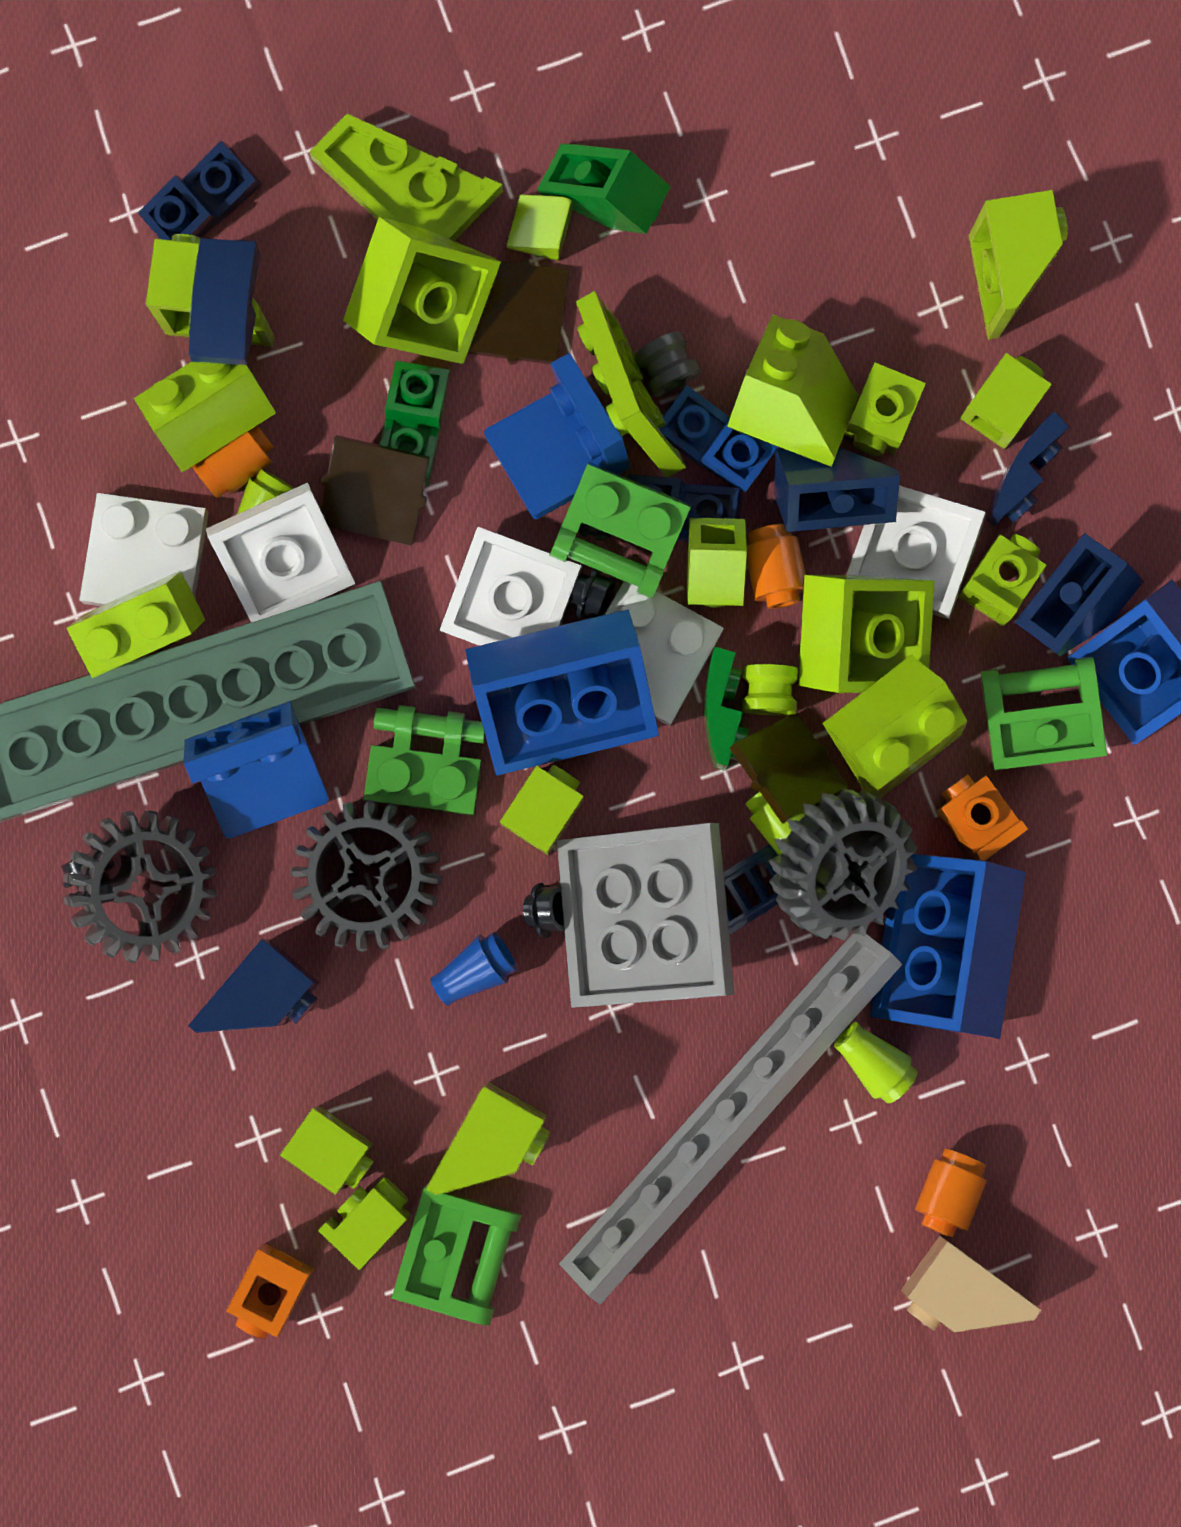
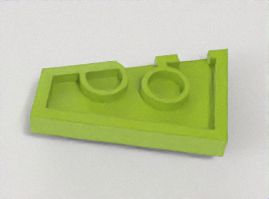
(401, 180)
(620, 377)

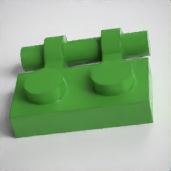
(423, 778)

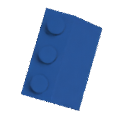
(562, 692)
(953, 946)

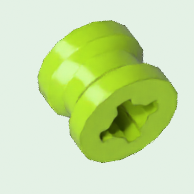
(769, 689)

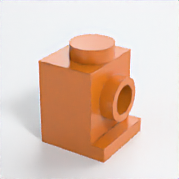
(975, 839)
(251, 1309)

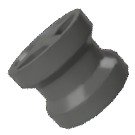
(667, 363)

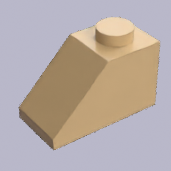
(962, 1293)

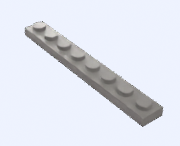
(729, 1115)

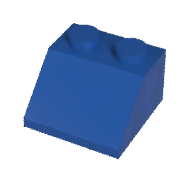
(1140, 664)

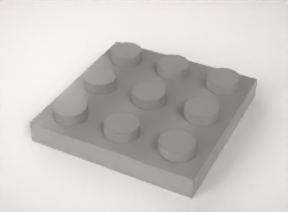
(645, 916)

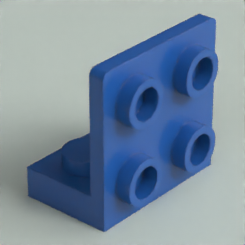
(554, 439)
(256, 770)

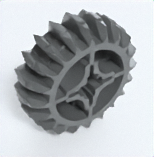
(843, 864)
(326, 901)
(147, 909)

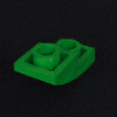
(415, 410)
(722, 722)

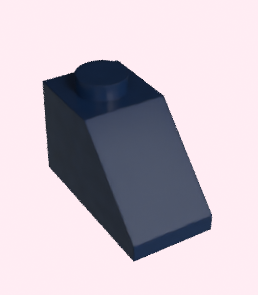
(842, 495)
(1080, 597)
(259, 993)

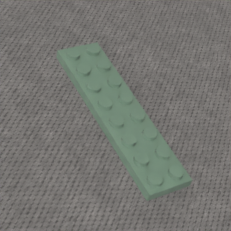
(138, 714)

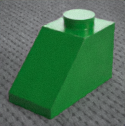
(606, 186)

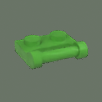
(629, 513)
(1047, 732)
(437, 1252)

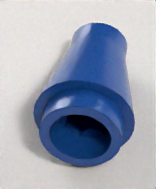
(476, 968)

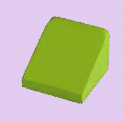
(540, 225)

